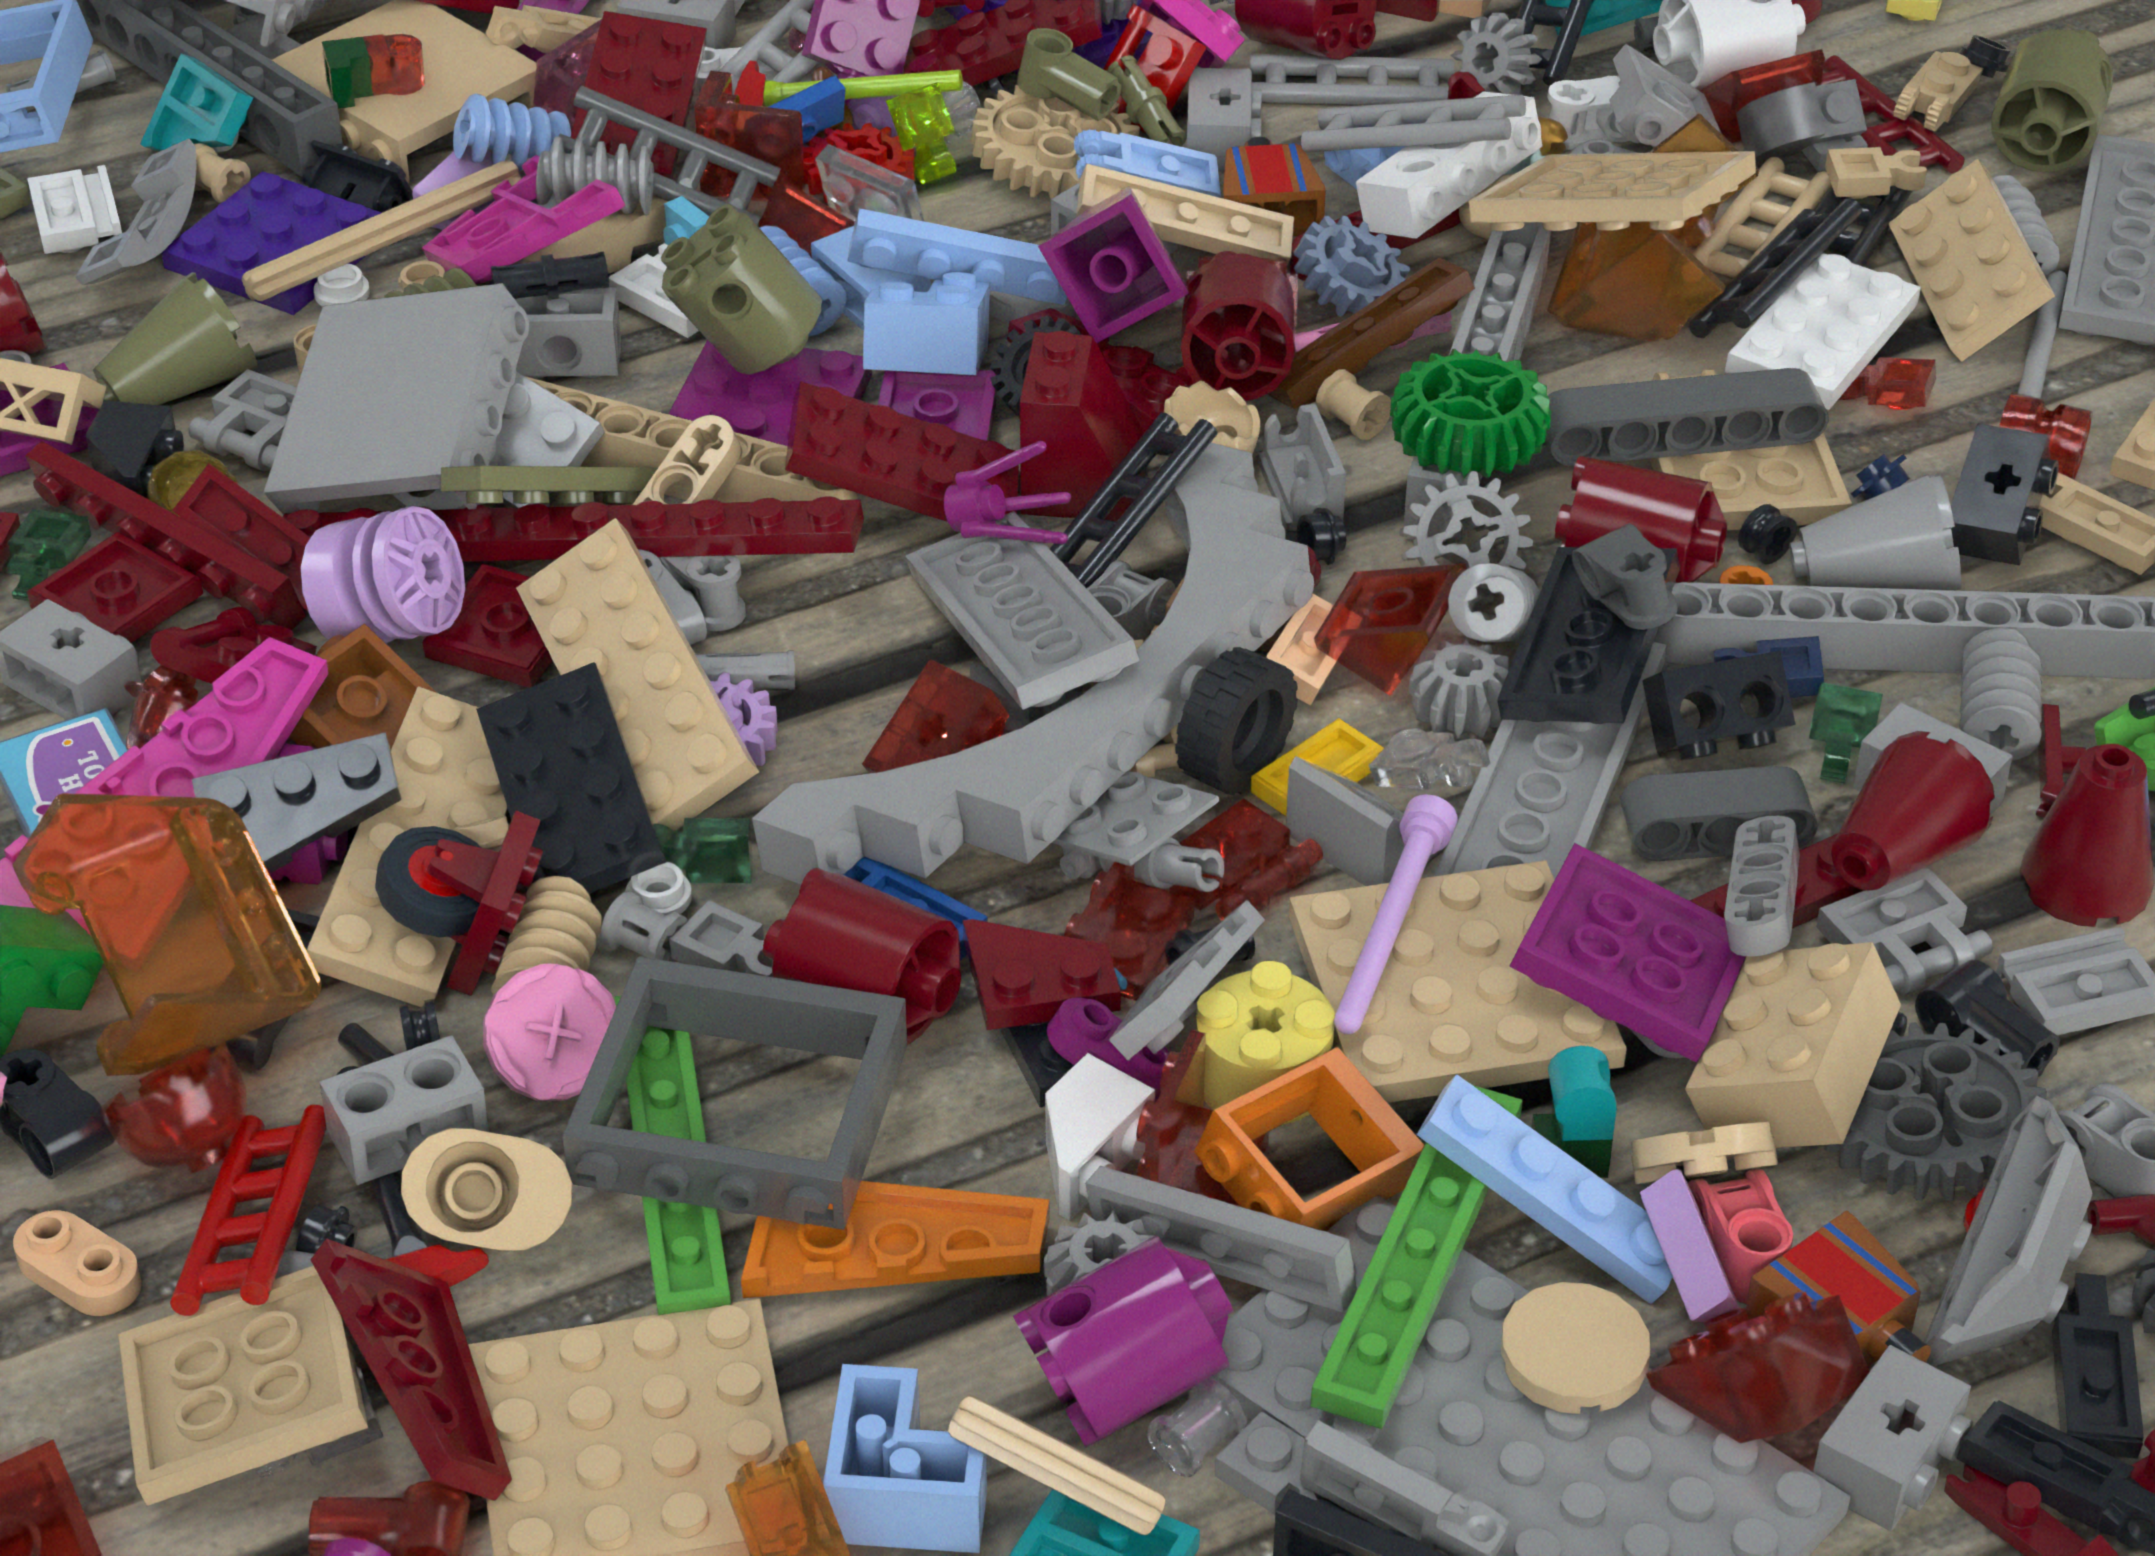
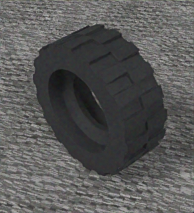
(1236, 720)

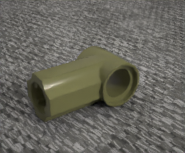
(1053, 71)

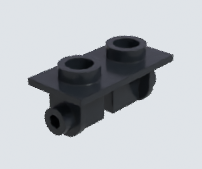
(375, 183)

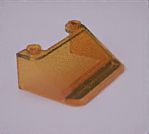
(176, 918)

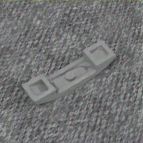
(167, 191)

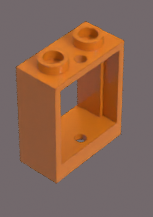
(1333, 1095)

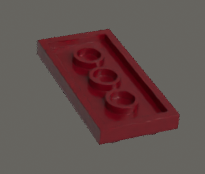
(995, 40)
(649, 68)
(884, 451)

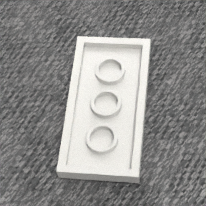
(1827, 324)

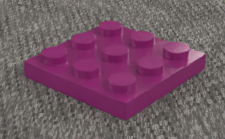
(763, 401)
(1631, 953)

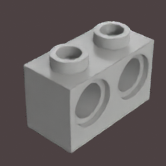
(399, 1101)

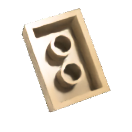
(1797, 1043)

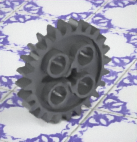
(1936, 1112)

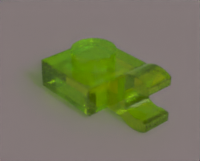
(923, 123)

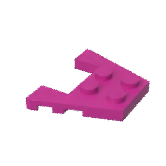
(516, 226)

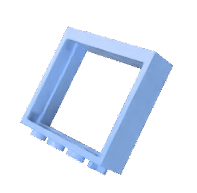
(63, 39)

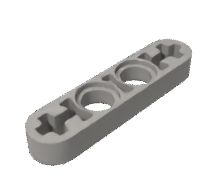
(1762, 886)

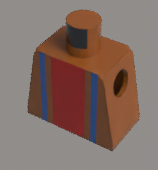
(1276, 180)
(1852, 1264)

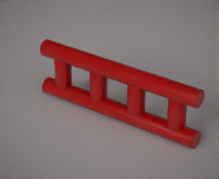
(269, 1229)

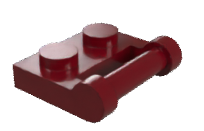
(217, 645)

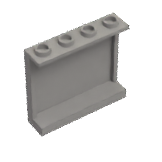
(398, 395)

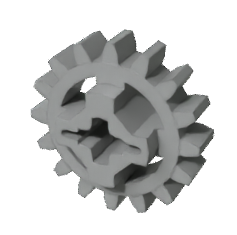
(1458, 510)

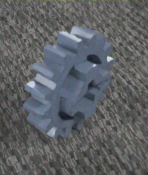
(1347, 264)

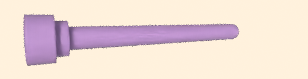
(1424, 830)

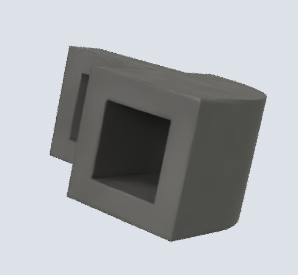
(1800, 116)

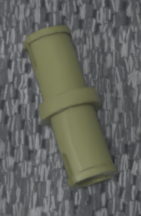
(1146, 103)

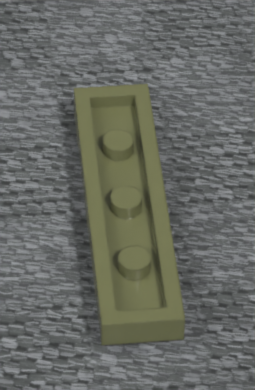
(534, 483)

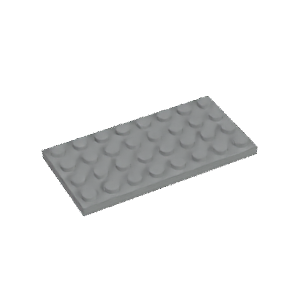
(1568, 1482)

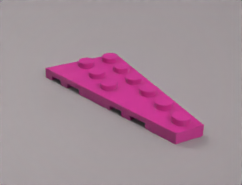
(229, 728)

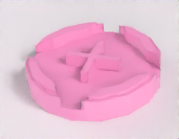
(547, 1030)

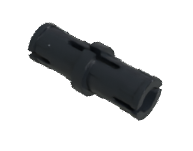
(553, 275)

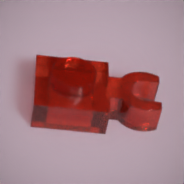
(1895, 383)

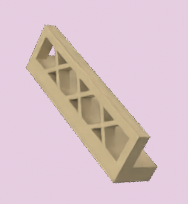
(50, 383)

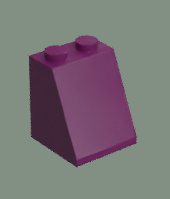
(1113, 265)

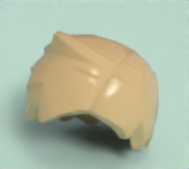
(1225, 409)

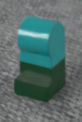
(1582, 1108)

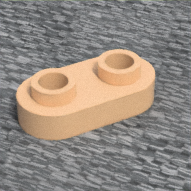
(63, 1257)

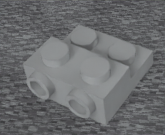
(1653, 100)

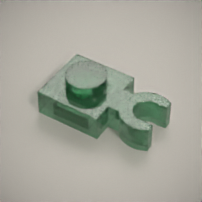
(710, 849)

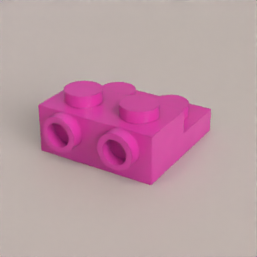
(1195, 19)

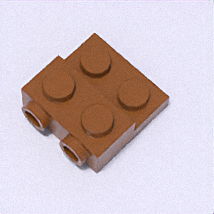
(362, 694)

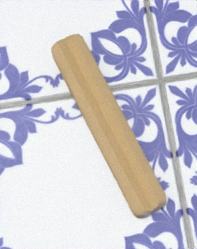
(1056, 1465)

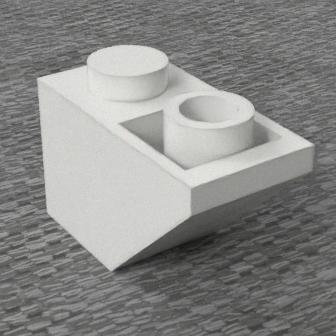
(1091, 1125)

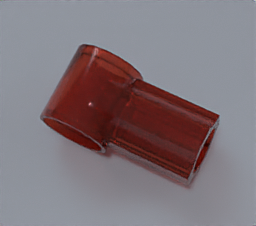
(422, 1523)

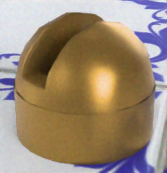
(1552, 136)

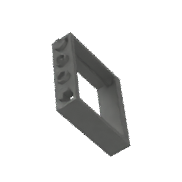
(753, 1011)

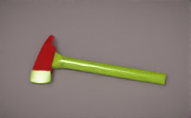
(758, 91)

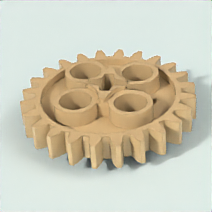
(1035, 138)

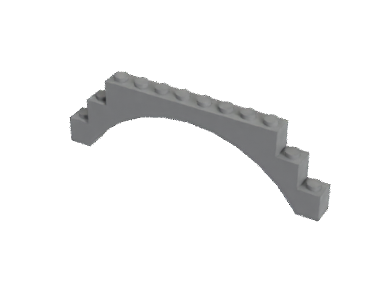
(1037, 780)

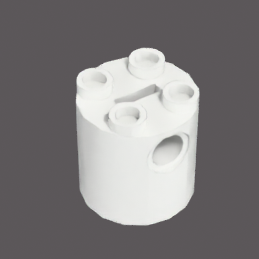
(1714, 37)

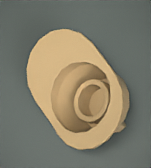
(486, 1189)

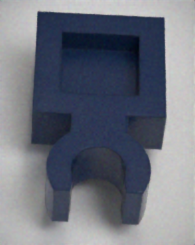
(1800, 661)

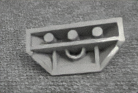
(2016, 1241)

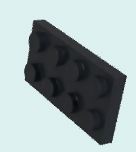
(1576, 653)
(571, 769)

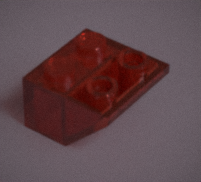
(1766, 1369)

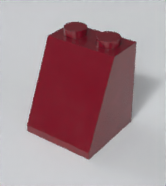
(1081, 417)

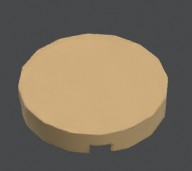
(1575, 1347)

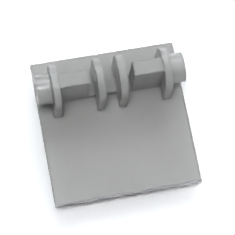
(1129, 822)

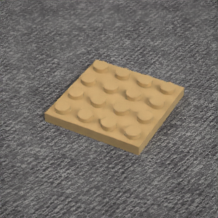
(1612, 190)
(1448, 984)
(630, 1432)

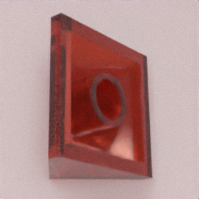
(1745, 85)
(1386, 620)

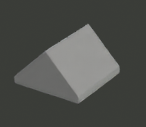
(1346, 820)

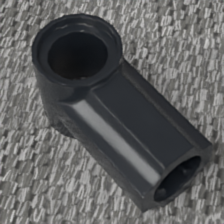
(1978, 1000)

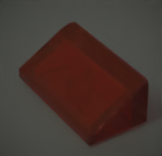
(801, 215)

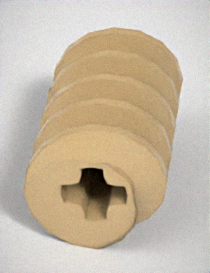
(553, 928)

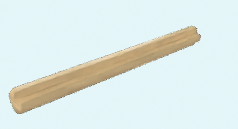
(376, 232)

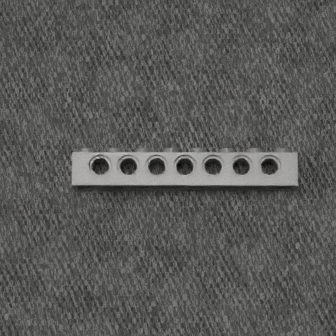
(1493, 322)

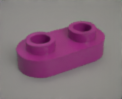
(1086, 1027)

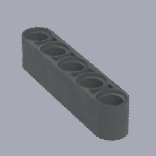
(1685, 416)

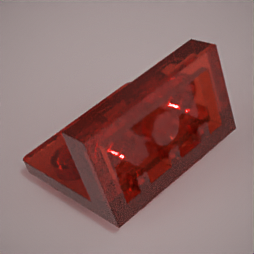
(758, 131)
(1177, 1123)

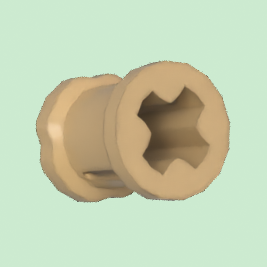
(219, 175)
(1351, 403)

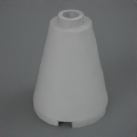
(1884, 542)

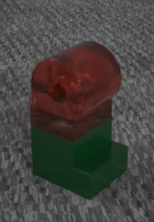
(372, 67)

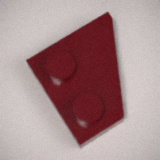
(1030, 973)

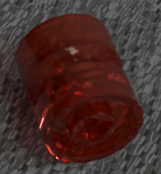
(2065, 426)

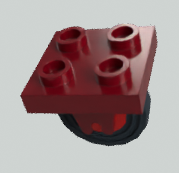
(460, 891)

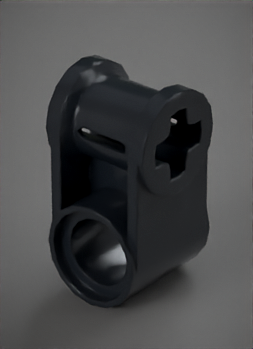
(49, 1113)

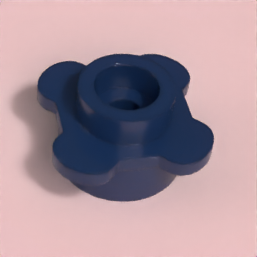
(1881, 477)

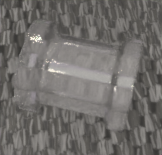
(1196, 1427)

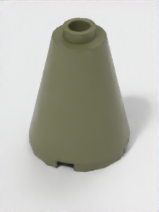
(176, 349)

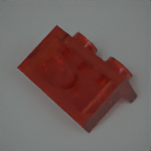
(1133, 924)

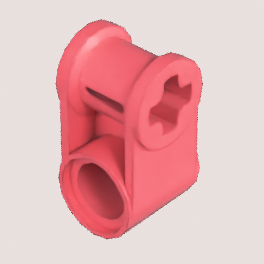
(1743, 1225)

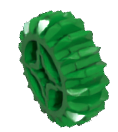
(1470, 413)

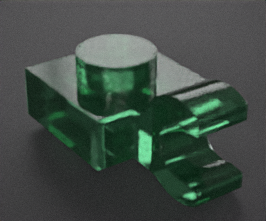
(44, 543)
(1842, 720)

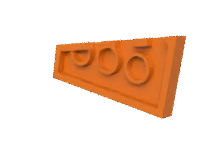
(899, 1239)

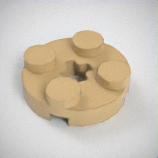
(1704, 1151)

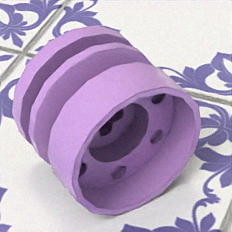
(384, 571)

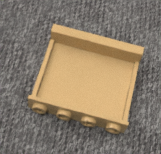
(456, 65)

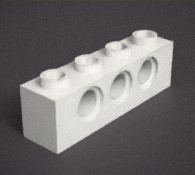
(1433, 180)

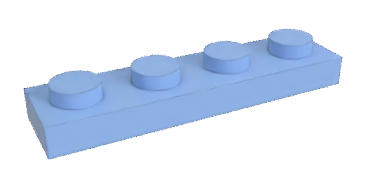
(937, 249)
(1548, 1186)

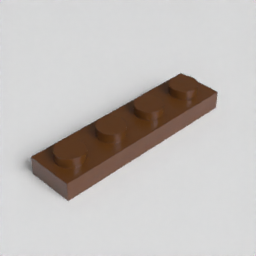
(1374, 328)

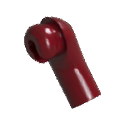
(2124, 1215)

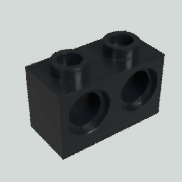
(1716, 693)

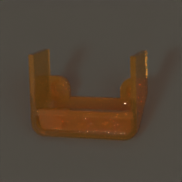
(1639, 277)

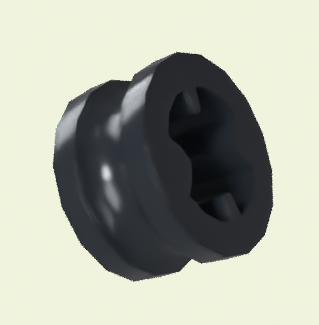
(1767, 533)
(419, 1024)

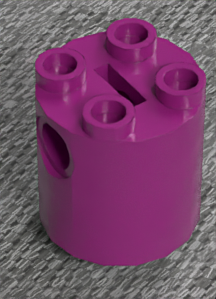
(1129, 1336)

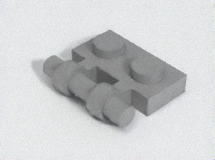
(251, 404)
(1902, 916)

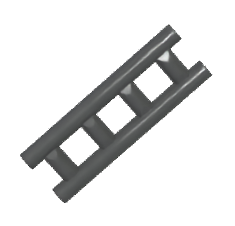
(699, 150)

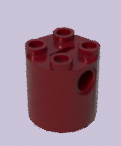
(1310, 26)
(1238, 325)
(1661, 505)
(868, 943)

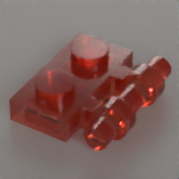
(1249, 843)

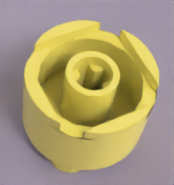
(1260, 1029)

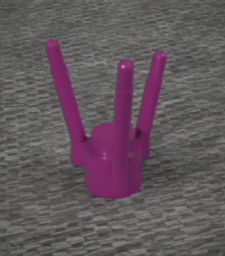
(976, 505)

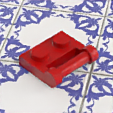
(1166, 58)

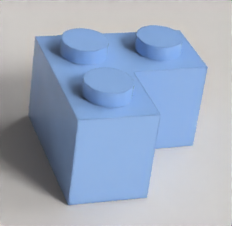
(928, 330)
(892, 1478)

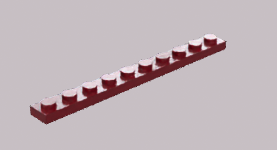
(659, 528)

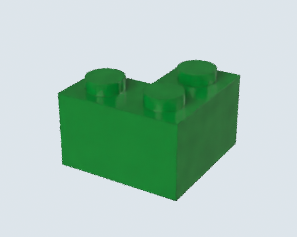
(42, 965)

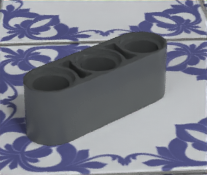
(1700, 811)

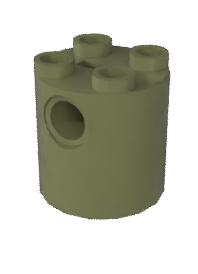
(2052, 100)
(740, 292)

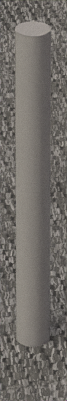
(2042, 338)

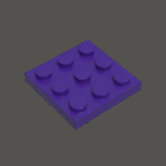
(257, 226)

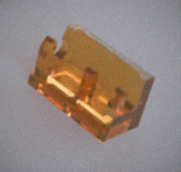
(785, 1507)

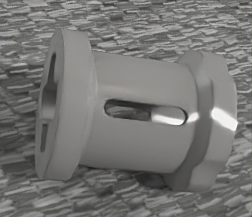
(630, 908)

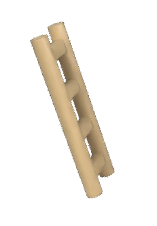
(1751, 204)

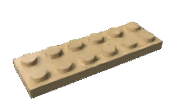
(609, 611)
(443, 783)

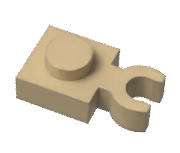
(1868, 172)

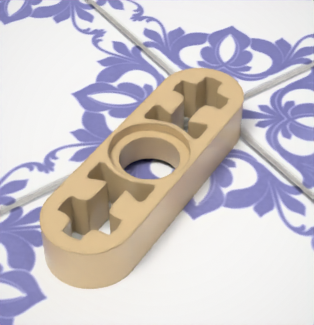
(687, 449)

